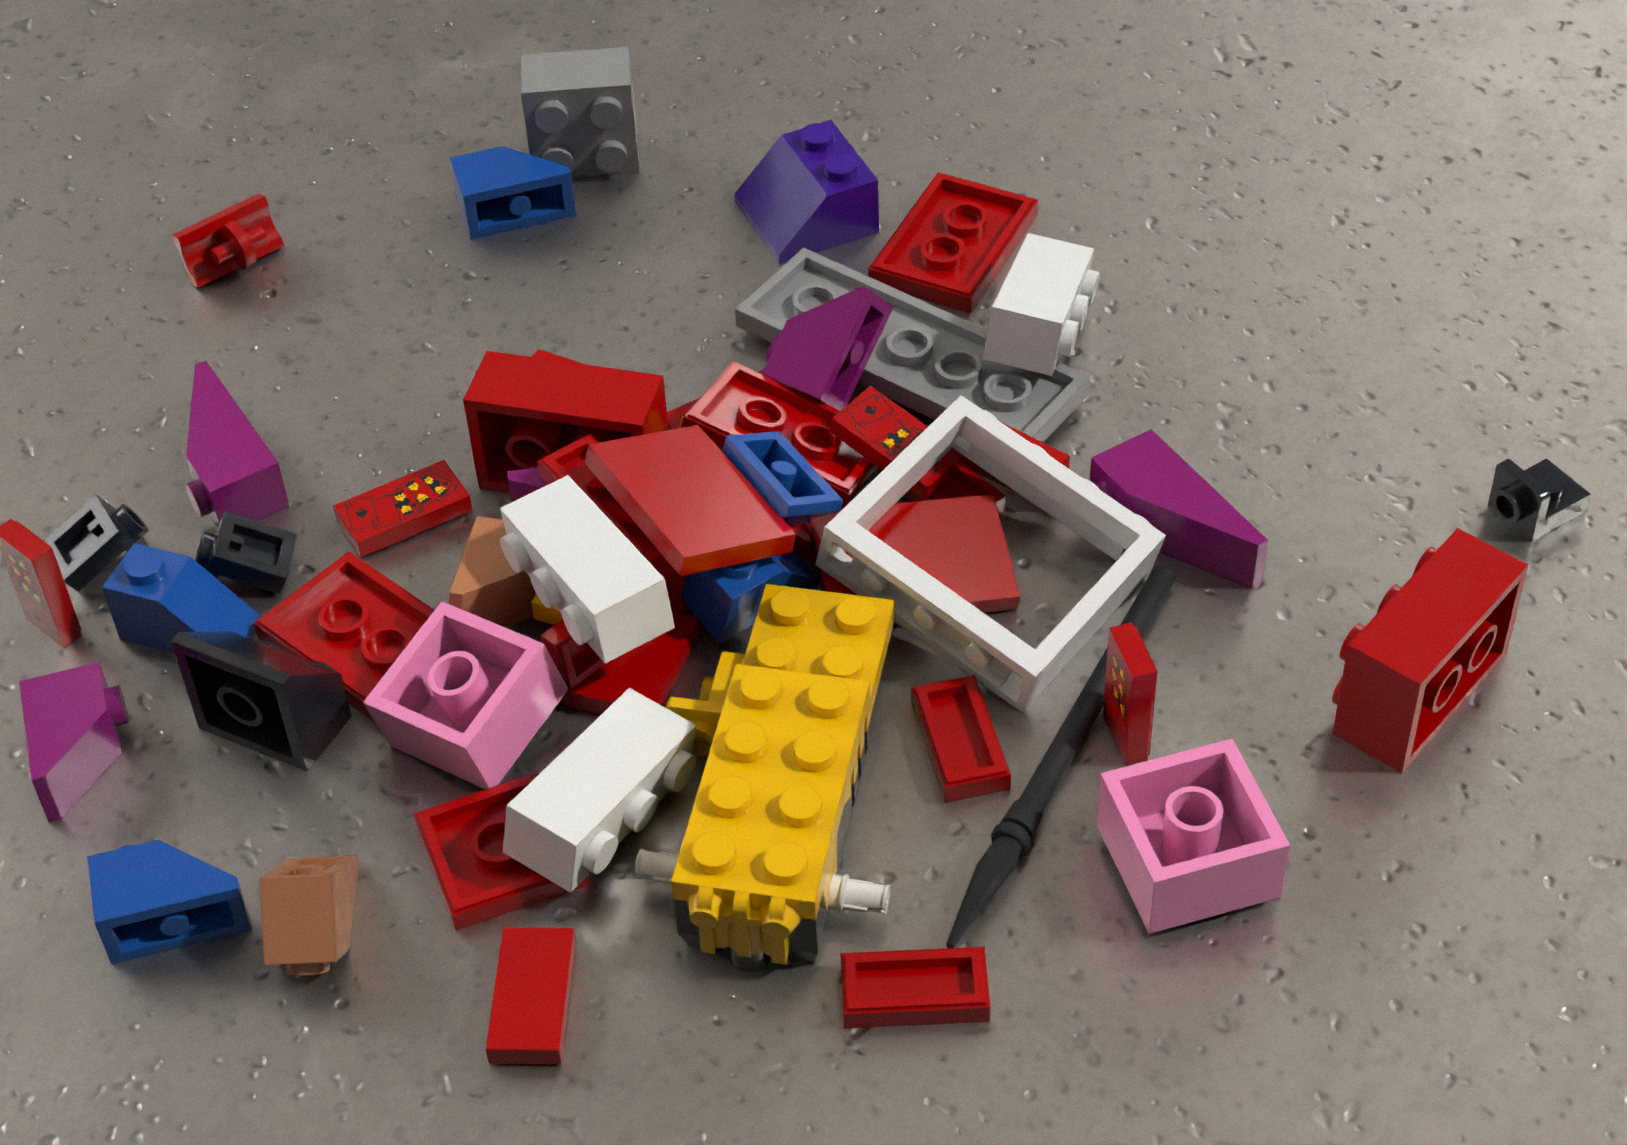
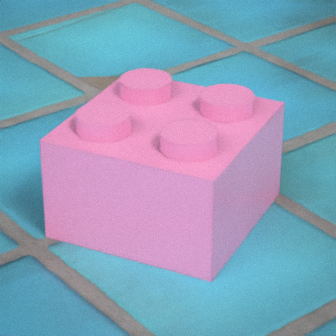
(466, 695)
(1192, 835)

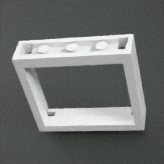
(945, 618)

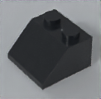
(261, 695)

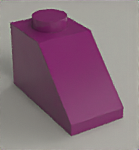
(828, 346)
(70, 733)

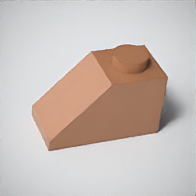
(486, 581)
(308, 912)

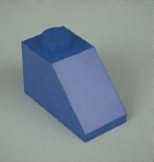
(510, 190)
(782, 477)
(168, 593)
(730, 596)
(161, 900)

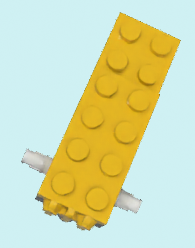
(782, 784)

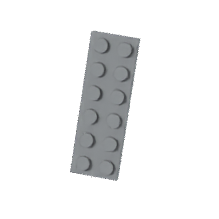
(923, 351)

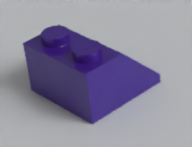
(810, 193)

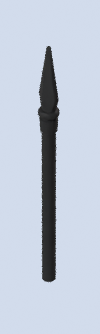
(1017, 828)

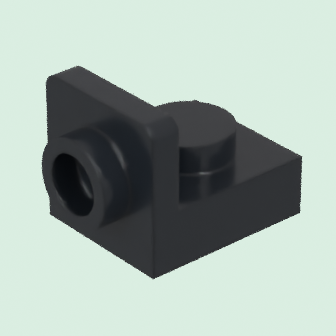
(1536, 498)
(94, 539)
(248, 552)

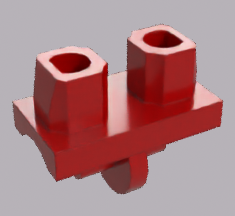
(227, 240)

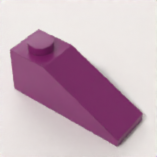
(228, 457)
(1177, 501)

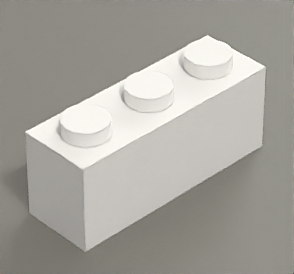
(1041, 305)
(586, 569)
(600, 790)

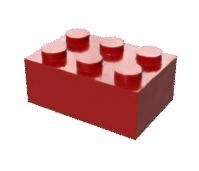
(534, 406)
(1427, 648)

